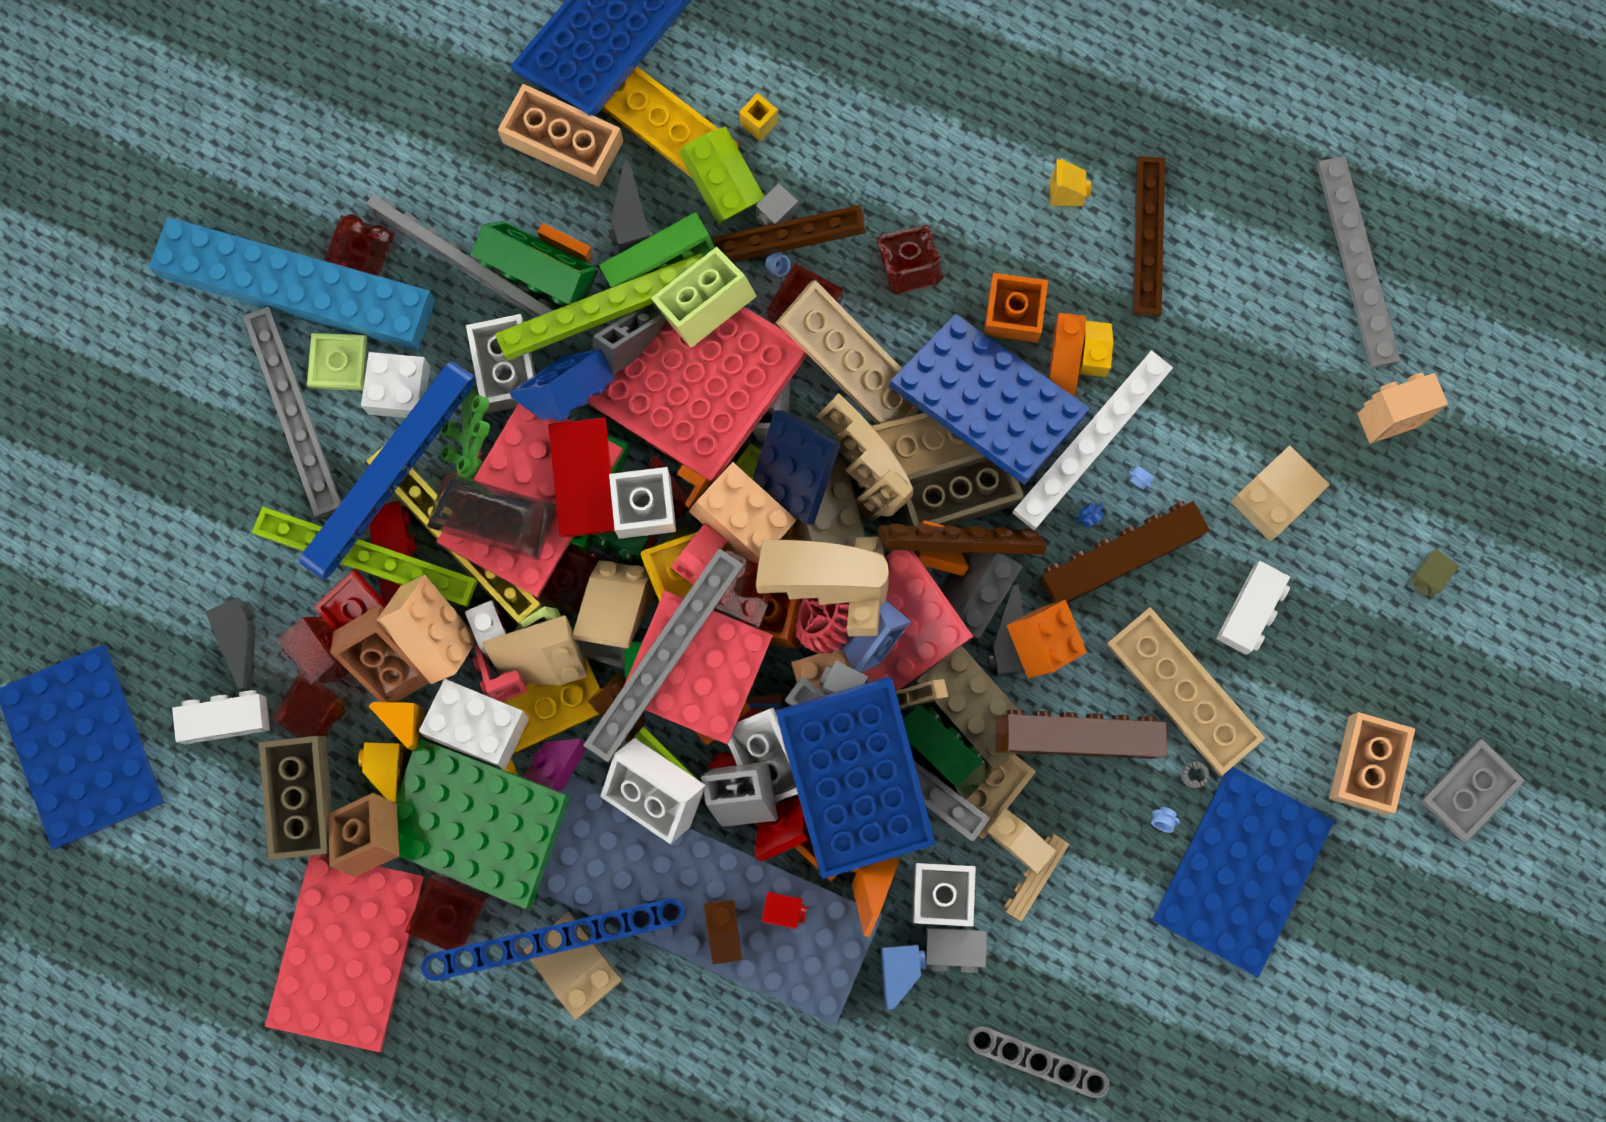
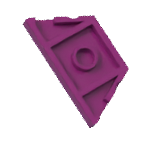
(555, 763)

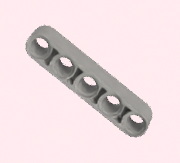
(1052, 1064)

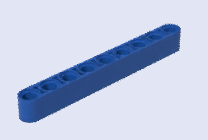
(387, 470)
(539, 938)

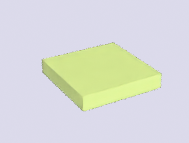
(337, 361)

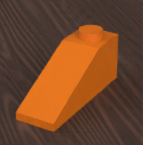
(1067, 351)
(870, 890)

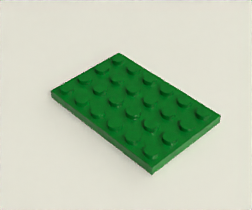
(477, 822)

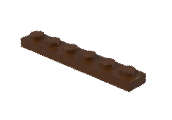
(792, 234)
(1148, 236)
(961, 539)

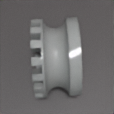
(1194, 784)

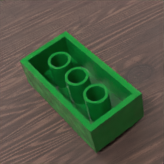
(534, 262)

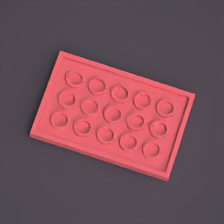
(523, 465)
(345, 954)

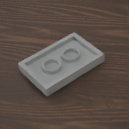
(1472, 790)

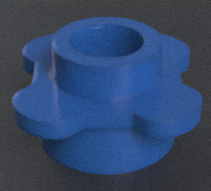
(1090, 514)

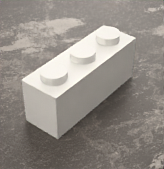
(1254, 608)
(220, 717)

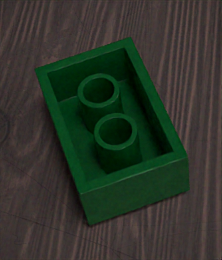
(945, 751)

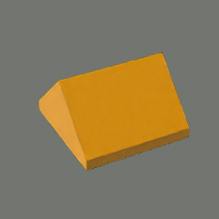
(402, 720)

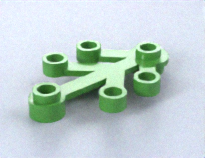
(468, 463)

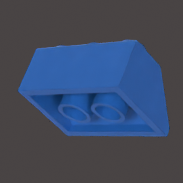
(564, 385)

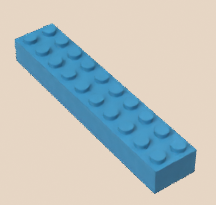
(292, 283)

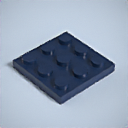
(795, 465)

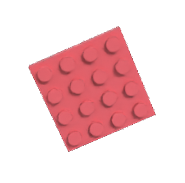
(934, 627)
(711, 676)

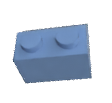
(870, 651)
(900, 971)

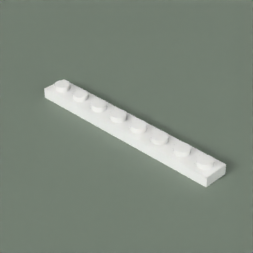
(1092, 440)

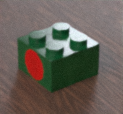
(627, 548)

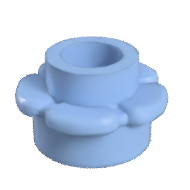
(777, 265)
(1141, 477)
(1165, 819)

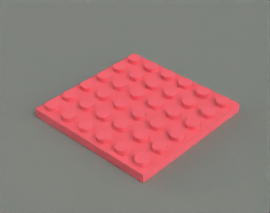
(705, 397)

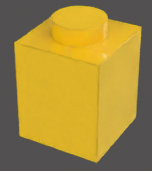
(758, 117)

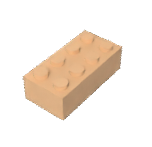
(560, 135)

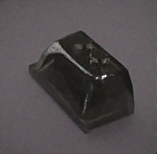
(492, 516)

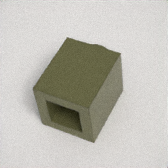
(1433, 573)

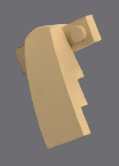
(871, 461)
(831, 574)

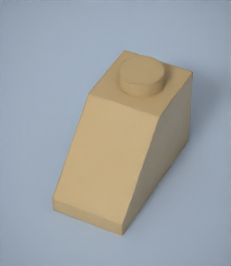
(1021, 841)

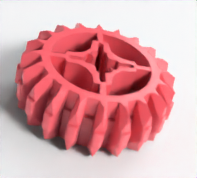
(822, 626)

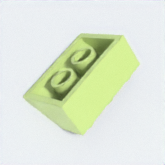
(704, 297)

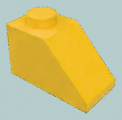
(1068, 185)
(1097, 349)
(383, 767)

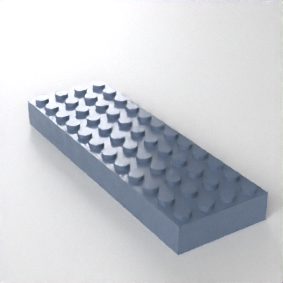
(615, 863)

